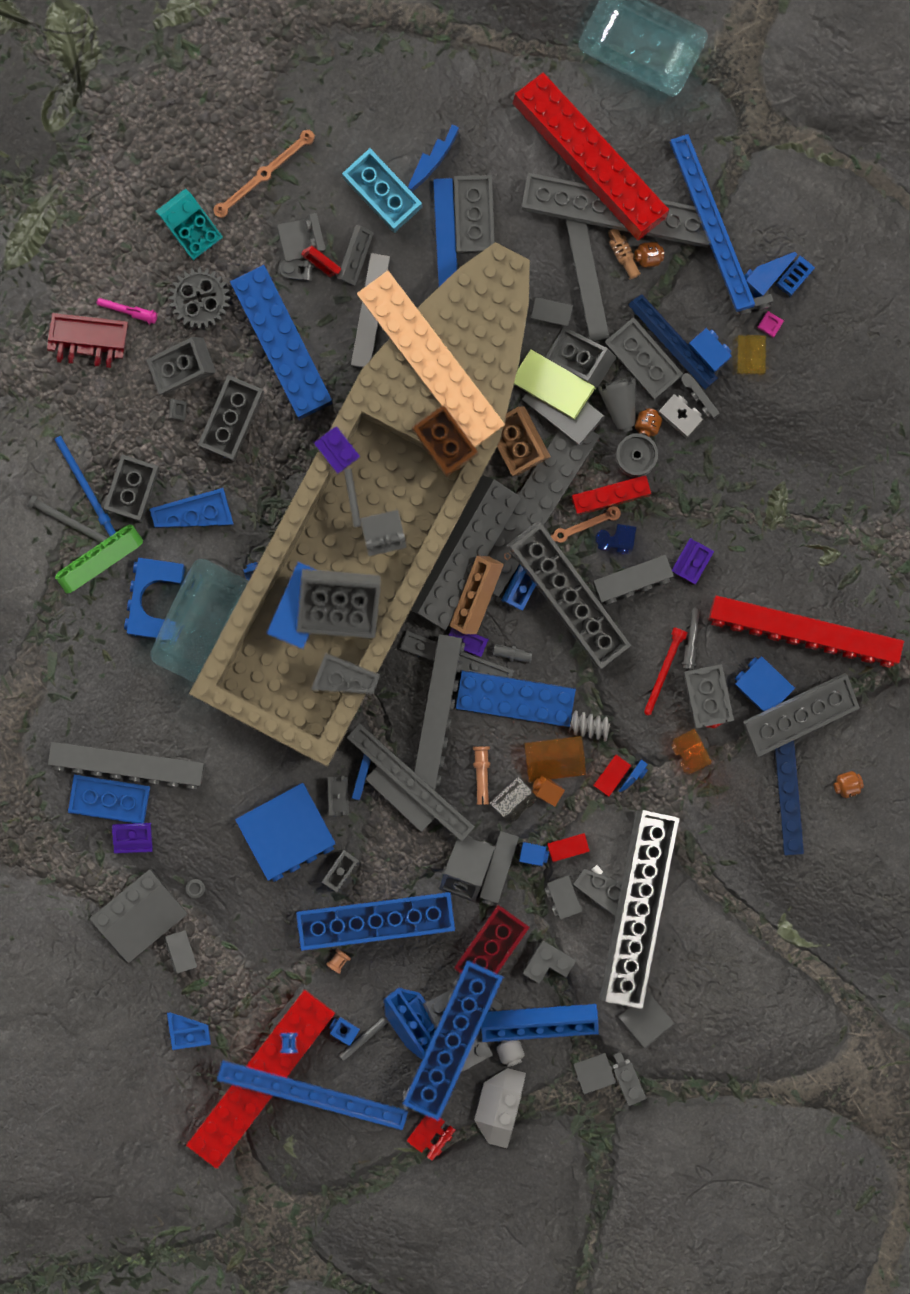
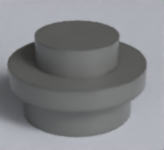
(195, 888)

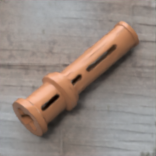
(481, 764)

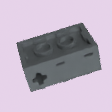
(708, 697)

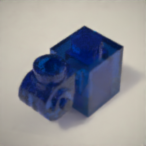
(622, 540)

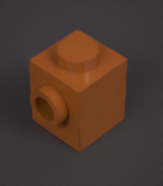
(547, 790)

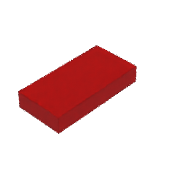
(321, 261)
(612, 775)
(568, 847)

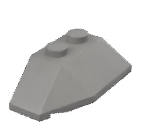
(499, 1106)

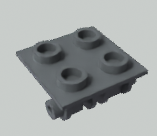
(383, 533)

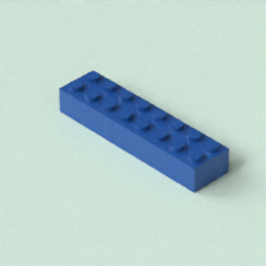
(281, 342)
(375, 921)
(452, 1040)

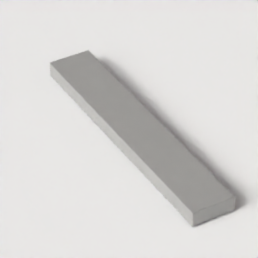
(367, 323)

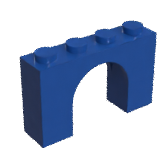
(147, 573)

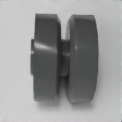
(628, 463)

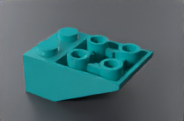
(189, 224)

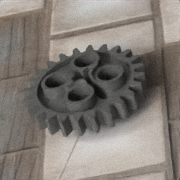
(203, 315)

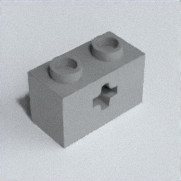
(670, 413)

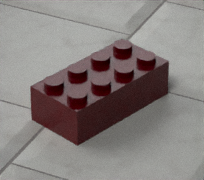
(494, 941)

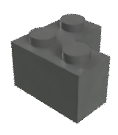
(546, 957)

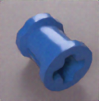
(288, 1042)

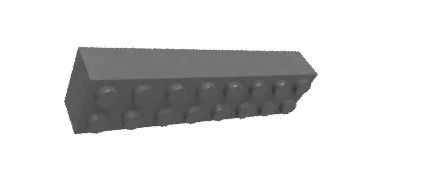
(471, 537)
(568, 595)

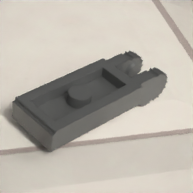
(699, 395)

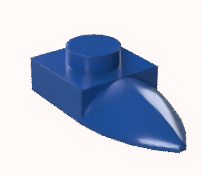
(639, 771)

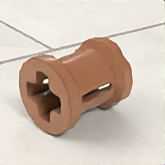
(338, 961)

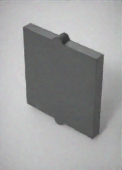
(594, 1073)

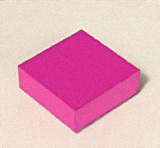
(770, 324)

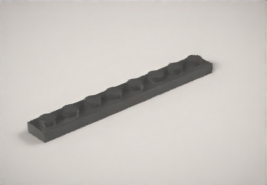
(410, 782)

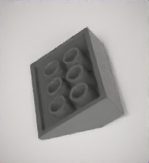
(338, 603)
(139, 916)

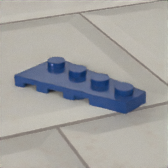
(199, 510)

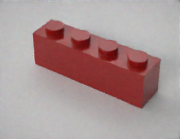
(611, 495)

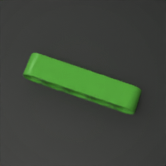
(99, 558)

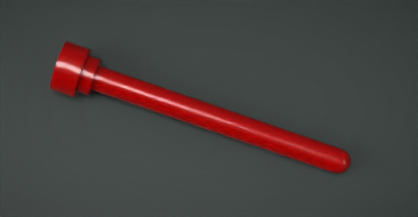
(677, 636)

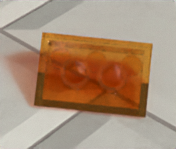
(555, 758)

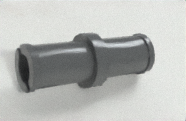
(513, 653)

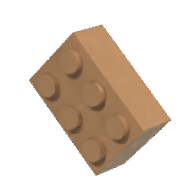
(521, 442)

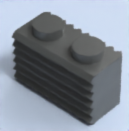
(340, 871)

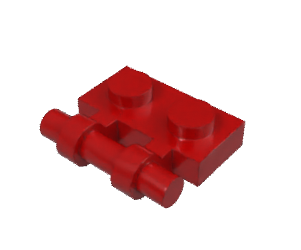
(426, 1131)

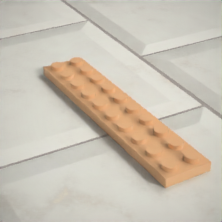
(430, 358)

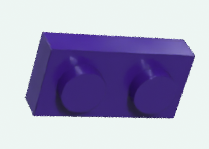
(473, 643)

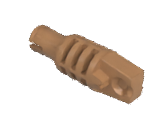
(623, 253)

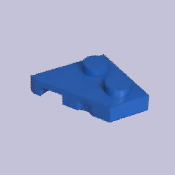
(187, 1032)

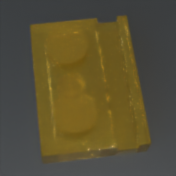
(751, 354)

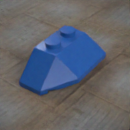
(410, 1019)

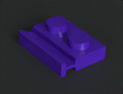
(337, 450)
(692, 561)
(132, 837)

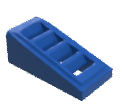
(785, 287)

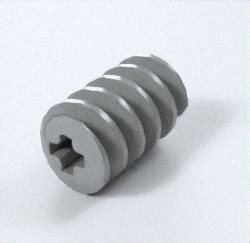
(589, 725)

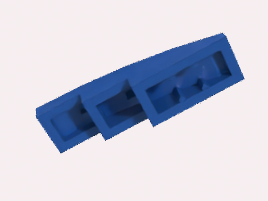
(429, 163)

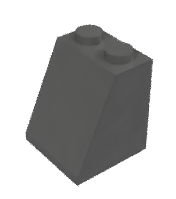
(467, 867)

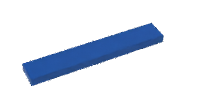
(445, 228)

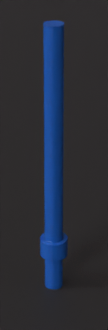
(103, 519)

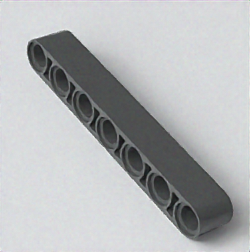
(587, 280)

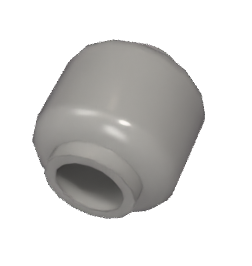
(510, 1052)

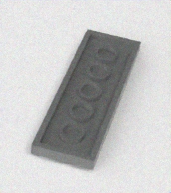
(801, 715)

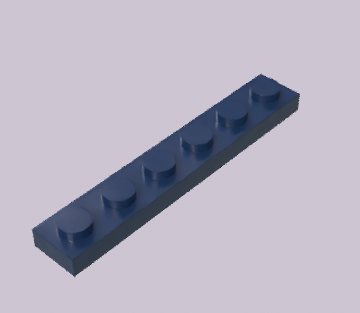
(673, 341)
(789, 799)

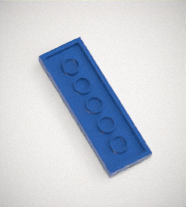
(515, 698)

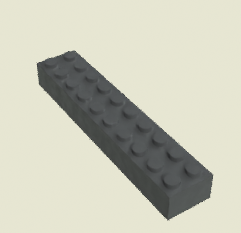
(639, 909)

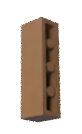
(476, 595)

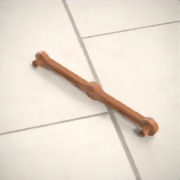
(221, 210)
(613, 514)

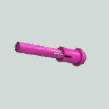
(136, 312)

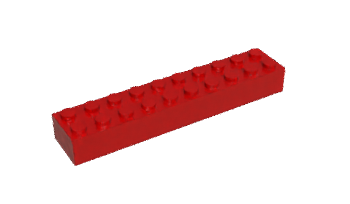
(590, 156)
(805, 630)
(242, 1105)

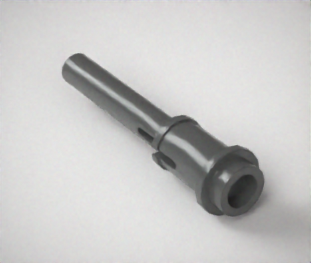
(690, 649)

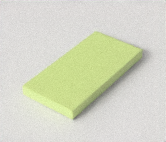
(553, 384)

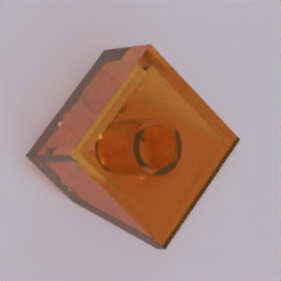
(691, 752)

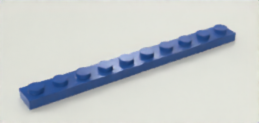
(712, 223)
(312, 1095)

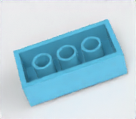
(382, 190)

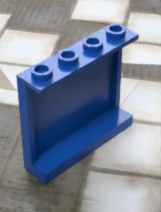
(286, 832)

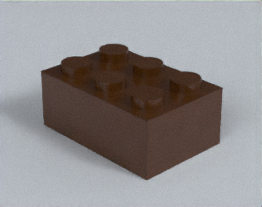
(445, 441)

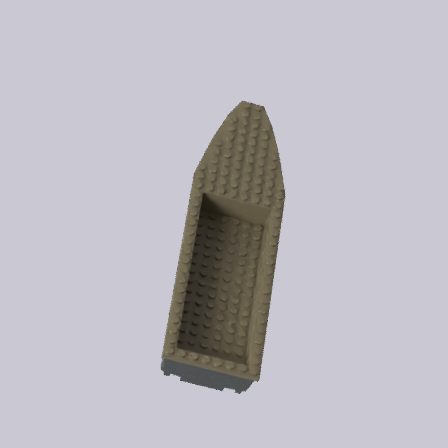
(269, 681)

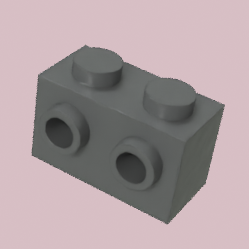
(564, 897)

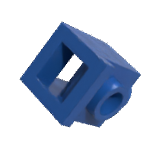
(351, 1033)

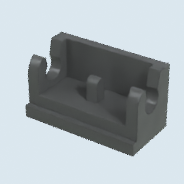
(552, 311)
(338, 796)
(180, 952)

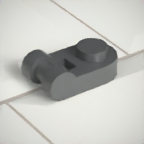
(291, 268)

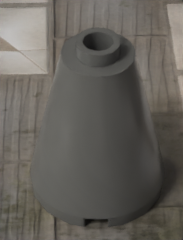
(620, 402)

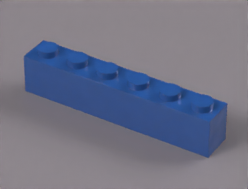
(540, 1023)

